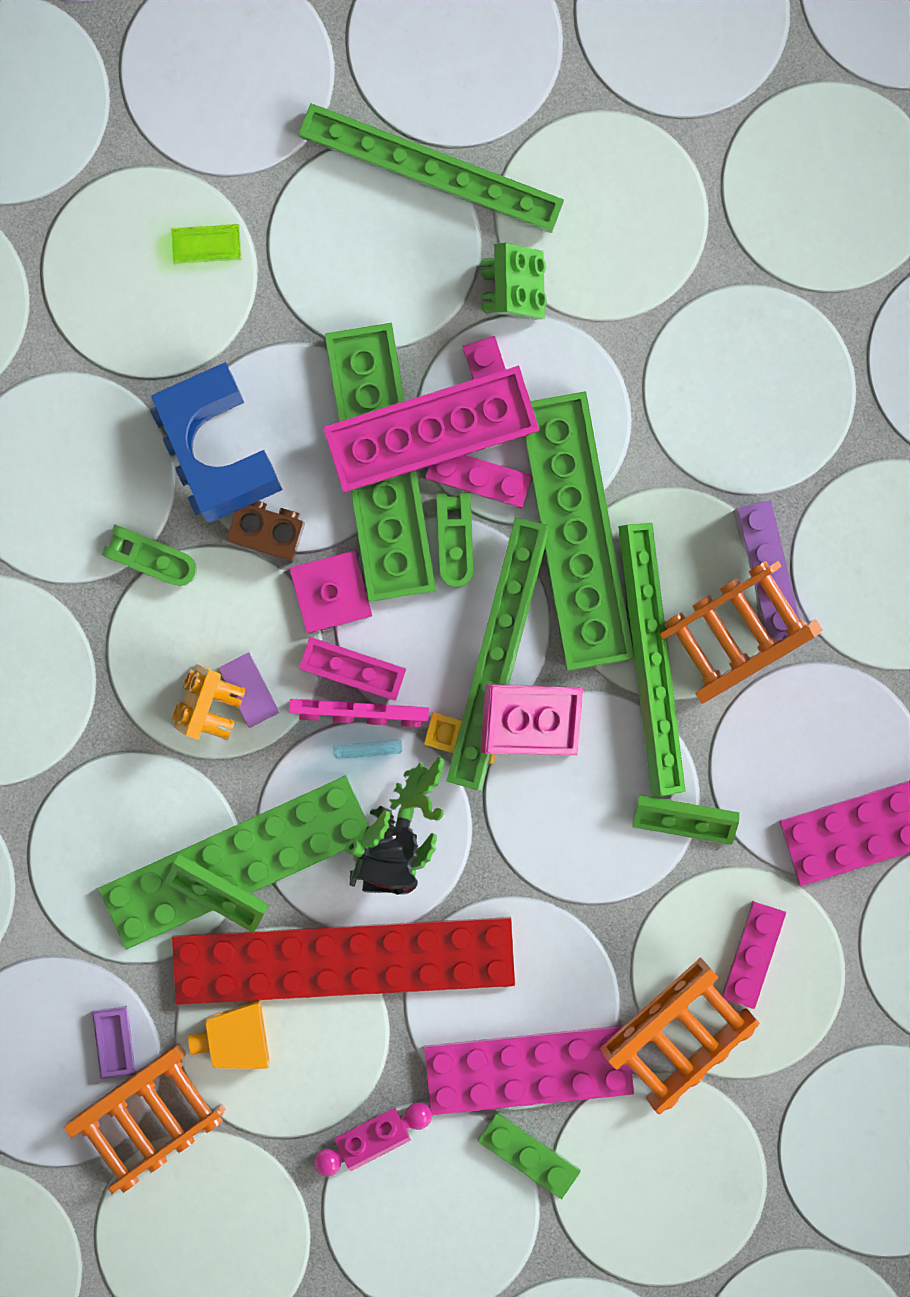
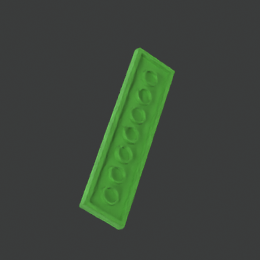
(389, 511)
(580, 533)
(245, 855)

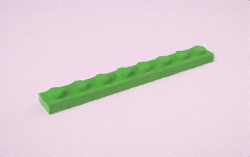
(431, 168)
(499, 645)
(652, 659)

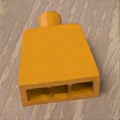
(234, 1038)

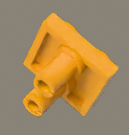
(192, 714)

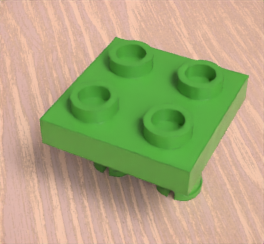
(517, 281)

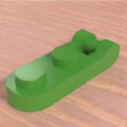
(455, 539)
(151, 557)

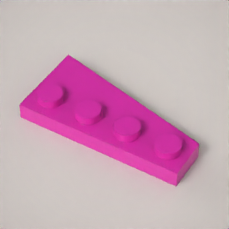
(345, 711)

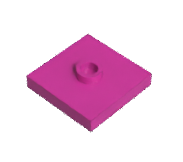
(331, 592)

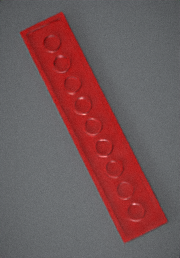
(343, 960)

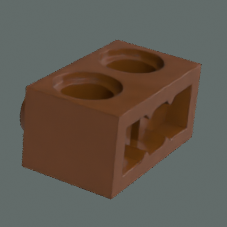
(263, 538)

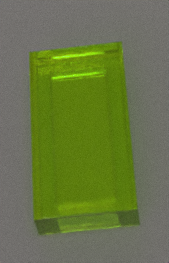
(206, 243)

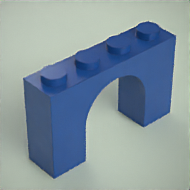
(182, 412)

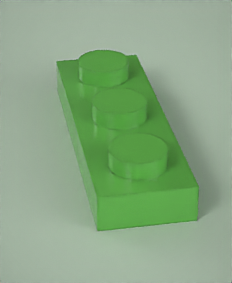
(685, 819)
(216, 893)
(529, 1155)

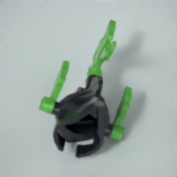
(389, 853)

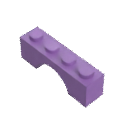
(762, 542)

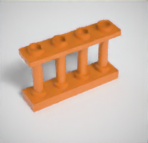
(768, 647)
(651, 1020)
(115, 1104)

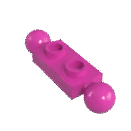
(372, 1139)

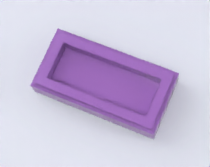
(257, 701)
(113, 1042)

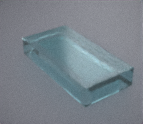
(368, 748)

